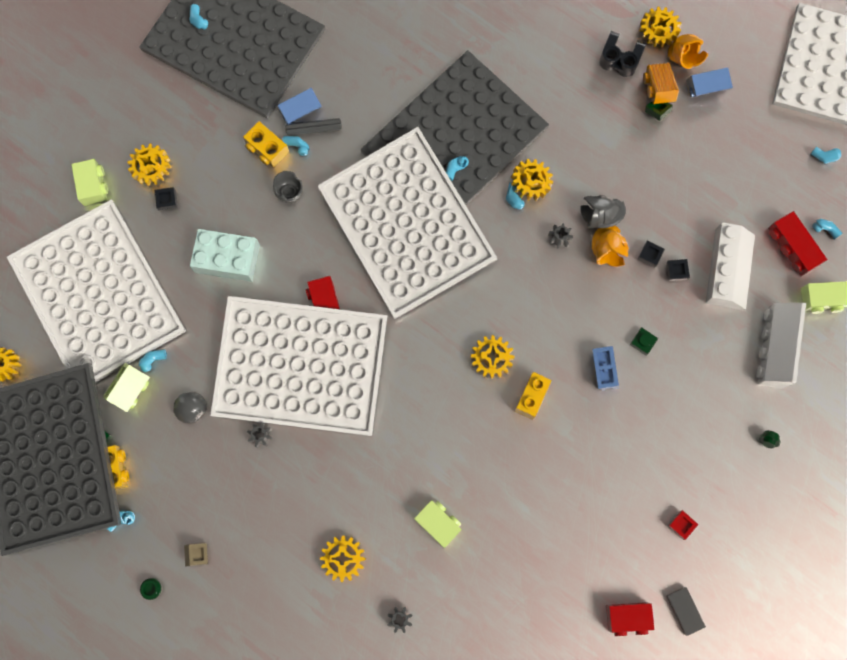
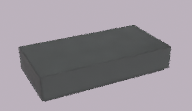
(686, 611)

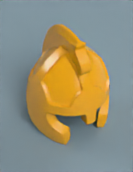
(686, 51)
(607, 245)

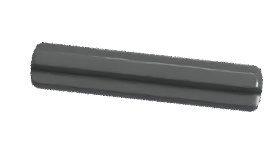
(313, 126)

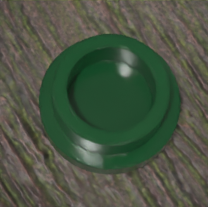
(770, 439)
(150, 589)

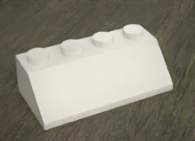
(730, 266)
(781, 344)

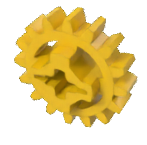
(660, 27)
(149, 172)
(522, 179)
(484, 357)
(342, 569)

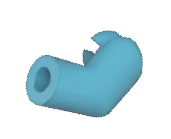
(195, 19)
(302, 146)
(828, 156)
(455, 165)
(513, 199)
(827, 225)
(146, 361)
(127, 517)

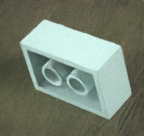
(225, 255)

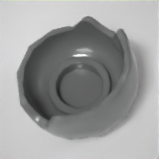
(287, 186)
(189, 407)

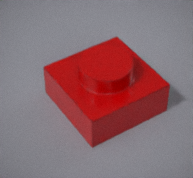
(683, 525)

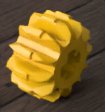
(10, 360)

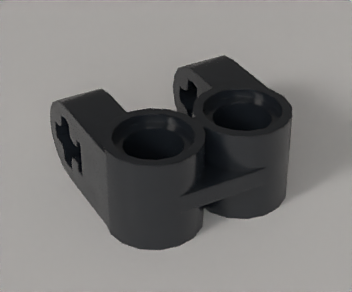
(620, 58)

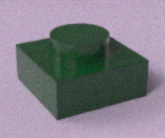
(659, 110)
(644, 341)

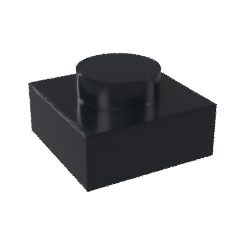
(165, 198)
(651, 254)
(677, 270)

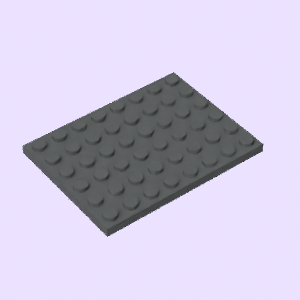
(245, 51)
(471, 117)
(53, 461)

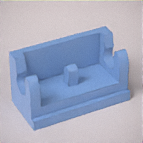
(709, 82)
(299, 106)
(605, 368)

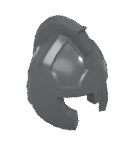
(605, 212)

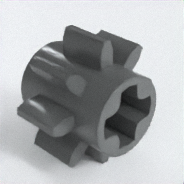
(565, 234)
(257, 429)
(402, 613)

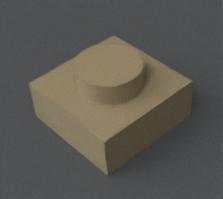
(195, 554)

